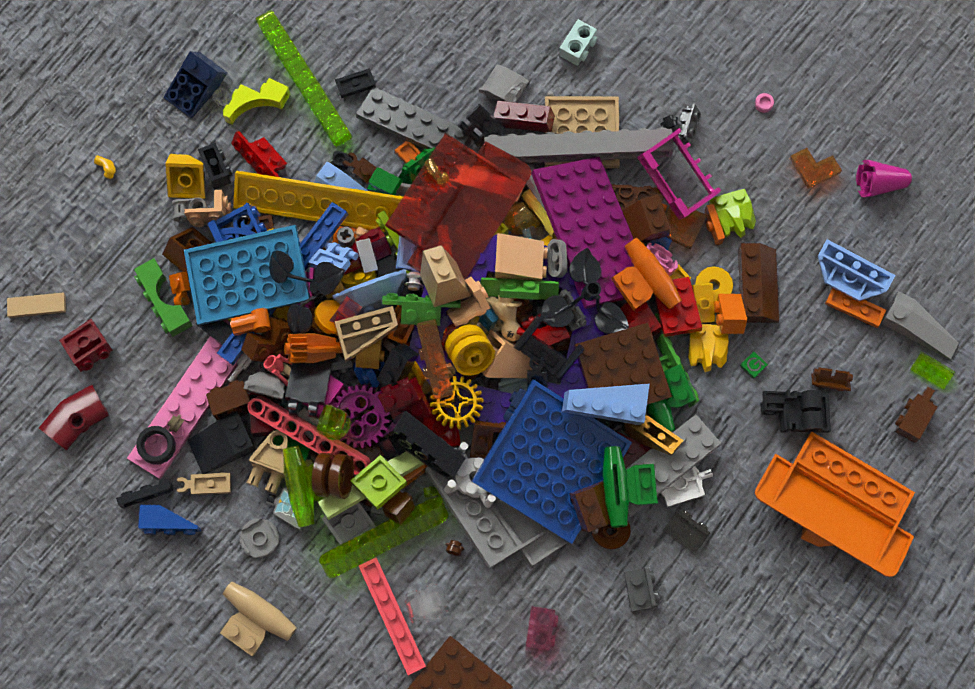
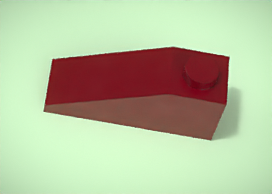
(379, 246)

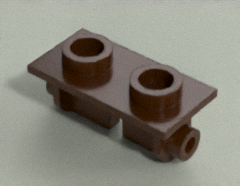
(840, 381)

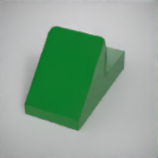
(384, 182)

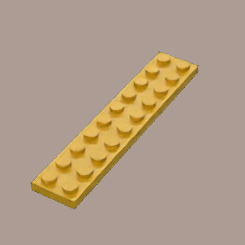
(310, 199)

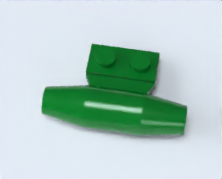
(681, 395)
(625, 486)

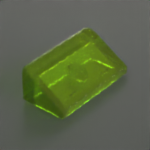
(932, 370)

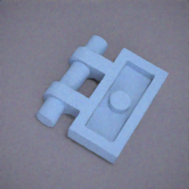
(330, 255)

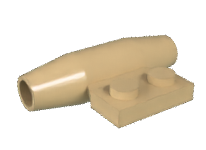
(254, 618)

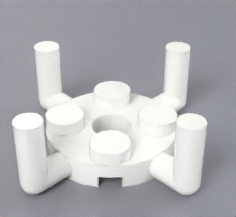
(463, 483)

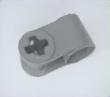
(182, 204)

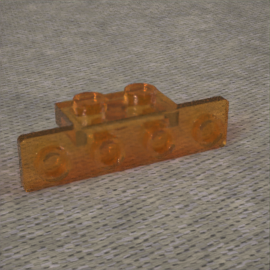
(434, 358)

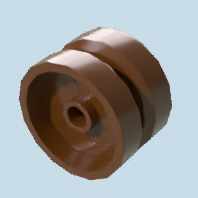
(332, 475)

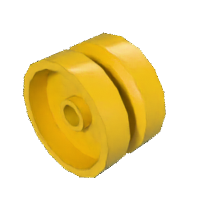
(469, 350)

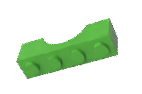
(152, 278)

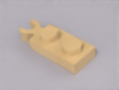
(207, 484)

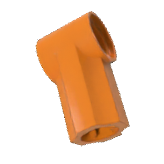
(256, 321)

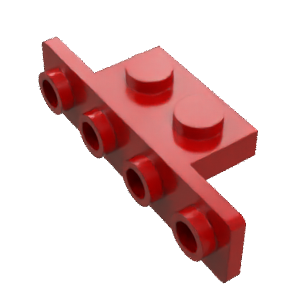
(259, 155)

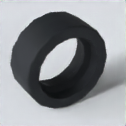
(145, 434)

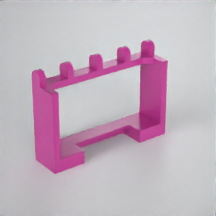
(651, 165)

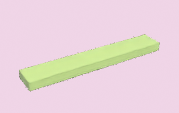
(332, 506)

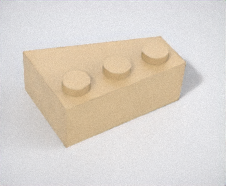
(364, 330)

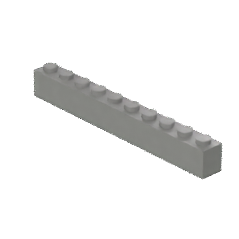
(583, 145)

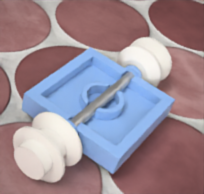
(405, 251)

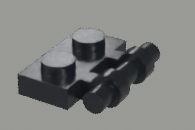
(484, 122)

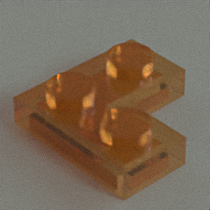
(812, 172)

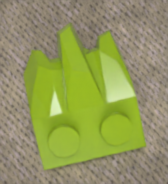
(734, 212)

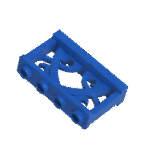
(227, 233)

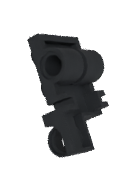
(798, 410)

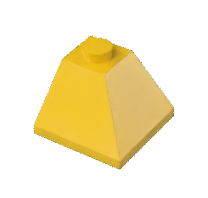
(185, 177)

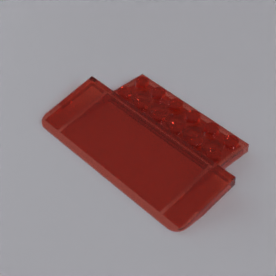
(466, 208)

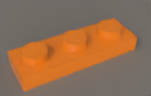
(861, 310)

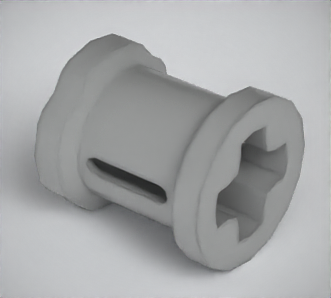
(342, 233)

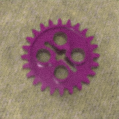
(370, 431)

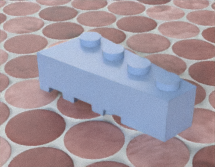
(613, 403)

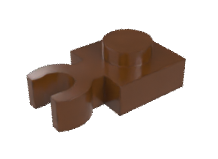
(361, 169)

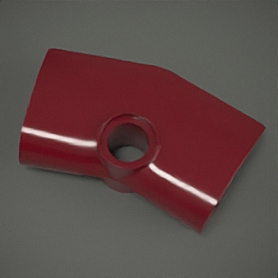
(81, 405)

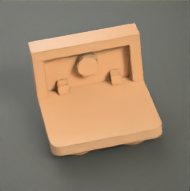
(201, 216)
(473, 306)

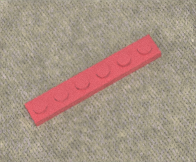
(392, 616)

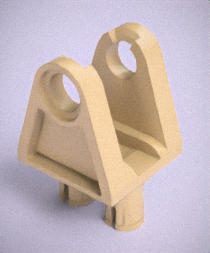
(268, 459)

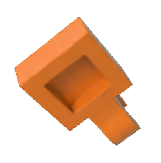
(179, 286)

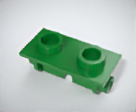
(414, 167)

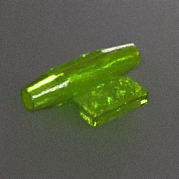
(299, 486)

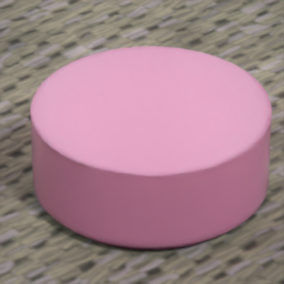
(764, 102)

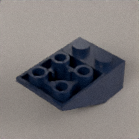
(194, 83)

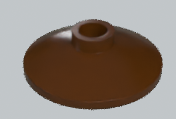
(614, 541)

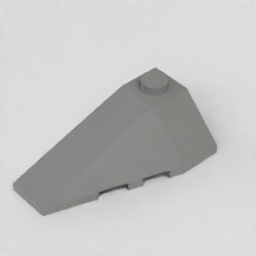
(914, 322)

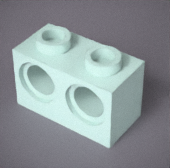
(574, 41)

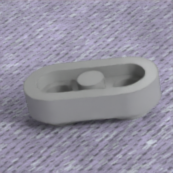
(557, 258)

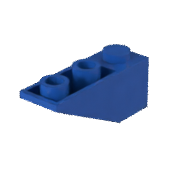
(157, 518)

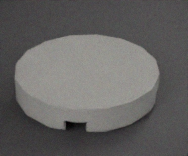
(259, 538)

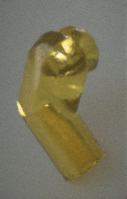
(440, 178)

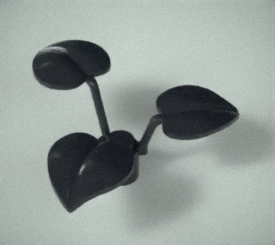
(587, 269)
(327, 279)

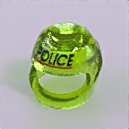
(333, 423)

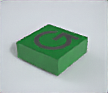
(753, 365)

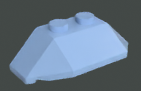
(852, 273)
(370, 293)

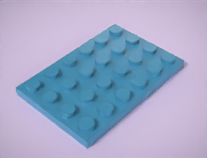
(235, 276)

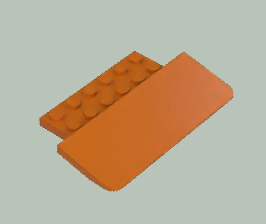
(841, 502)

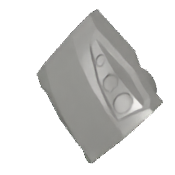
(504, 85)
(265, 384)

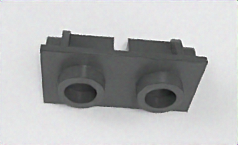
(690, 117)
(579, 318)

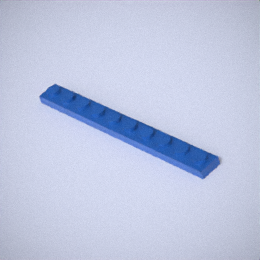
(314, 240)

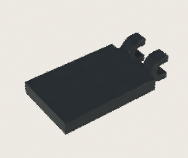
(308, 385)

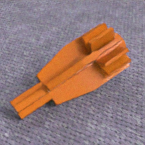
(311, 348)

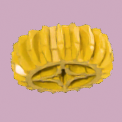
(465, 402)

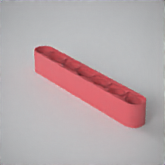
(302, 426)

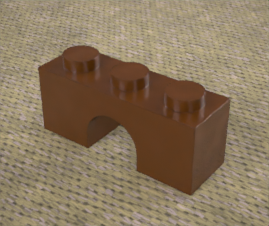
(396, 508)

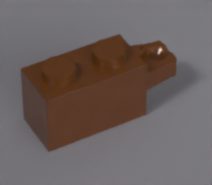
(917, 416)

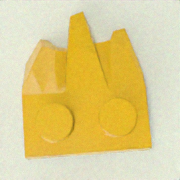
(708, 347)

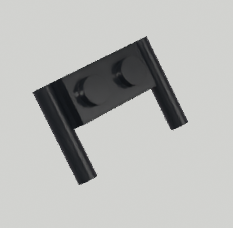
(536, 348)

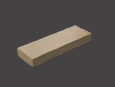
(36, 305)

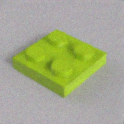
(378, 482)

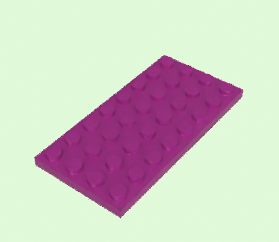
(587, 216)

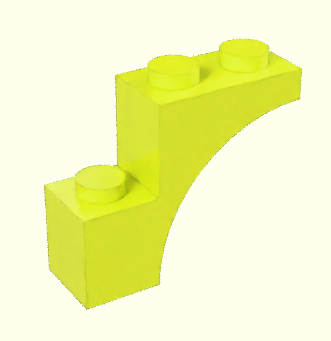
(243, 99)

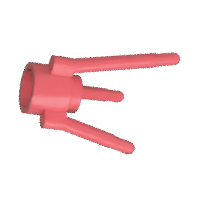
(275, 366)

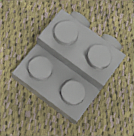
(349, 523)

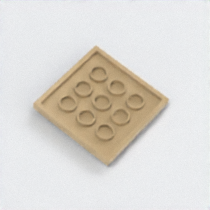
(584, 114)

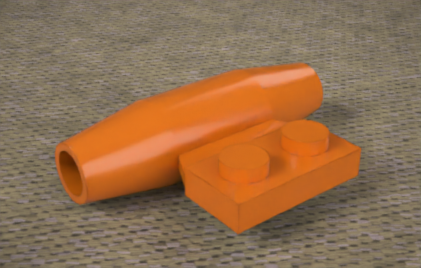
(645, 278)

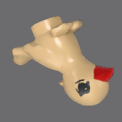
(506, 310)

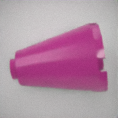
(880, 178)

